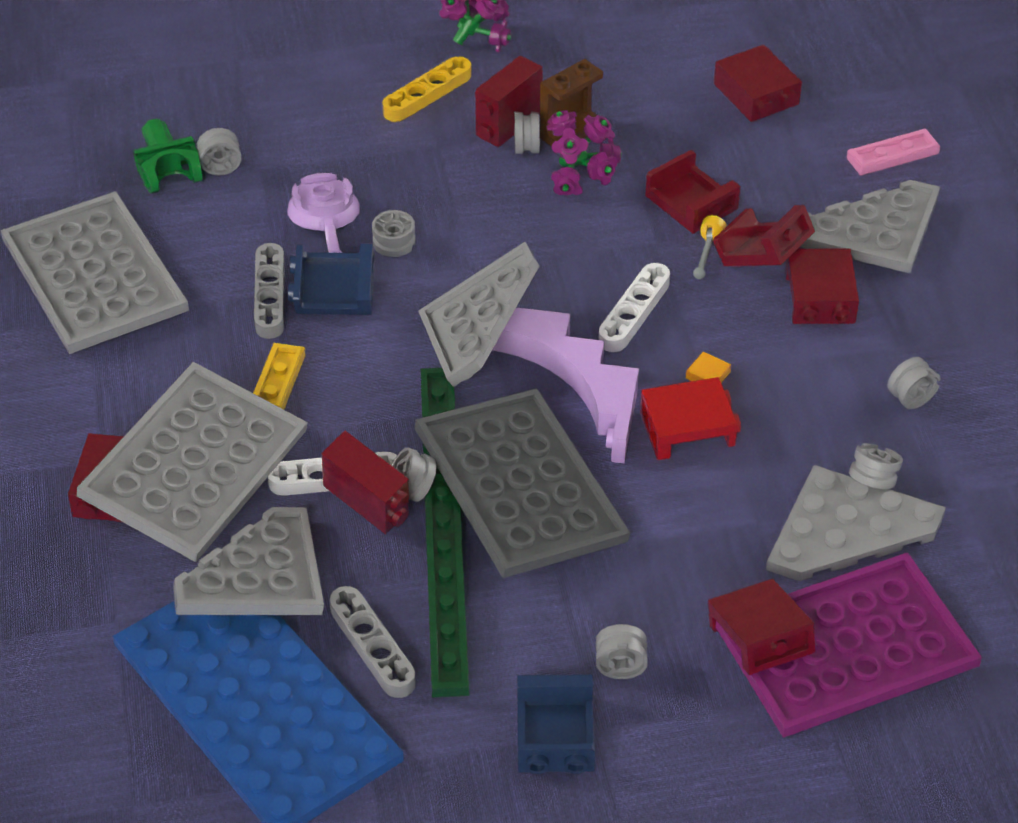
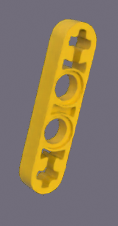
(402, 105)

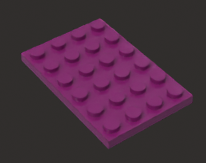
(874, 640)

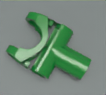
(165, 155)

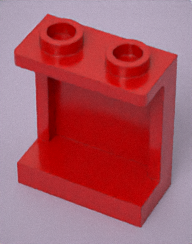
(688, 414)

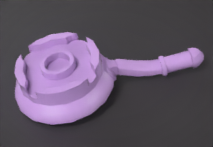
(323, 205)

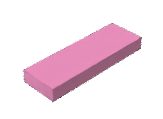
(893, 152)

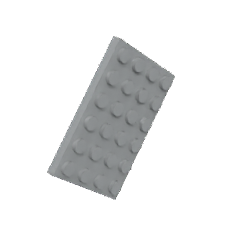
(94, 272)
(192, 461)

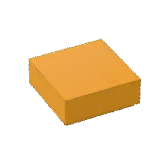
(708, 367)

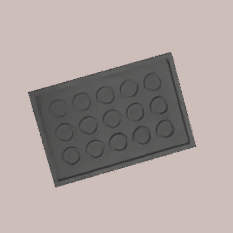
(521, 482)

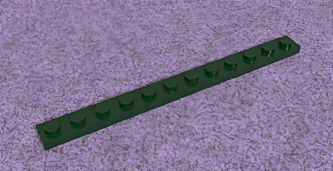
(444, 561)

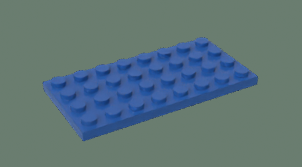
(260, 709)

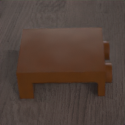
(571, 92)

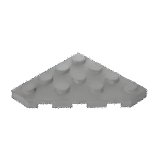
(880, 227)
(475, 312)
(846, 521)
(260, 572)

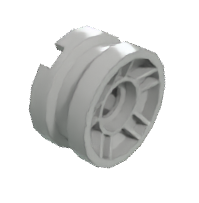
(526, 133)
(210, 156)
(393, 233)
(913, 382)
(875, 466)
(419, 471)
(621, 651)

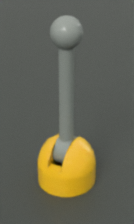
(717, 225)

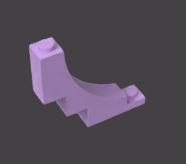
(605, 389)

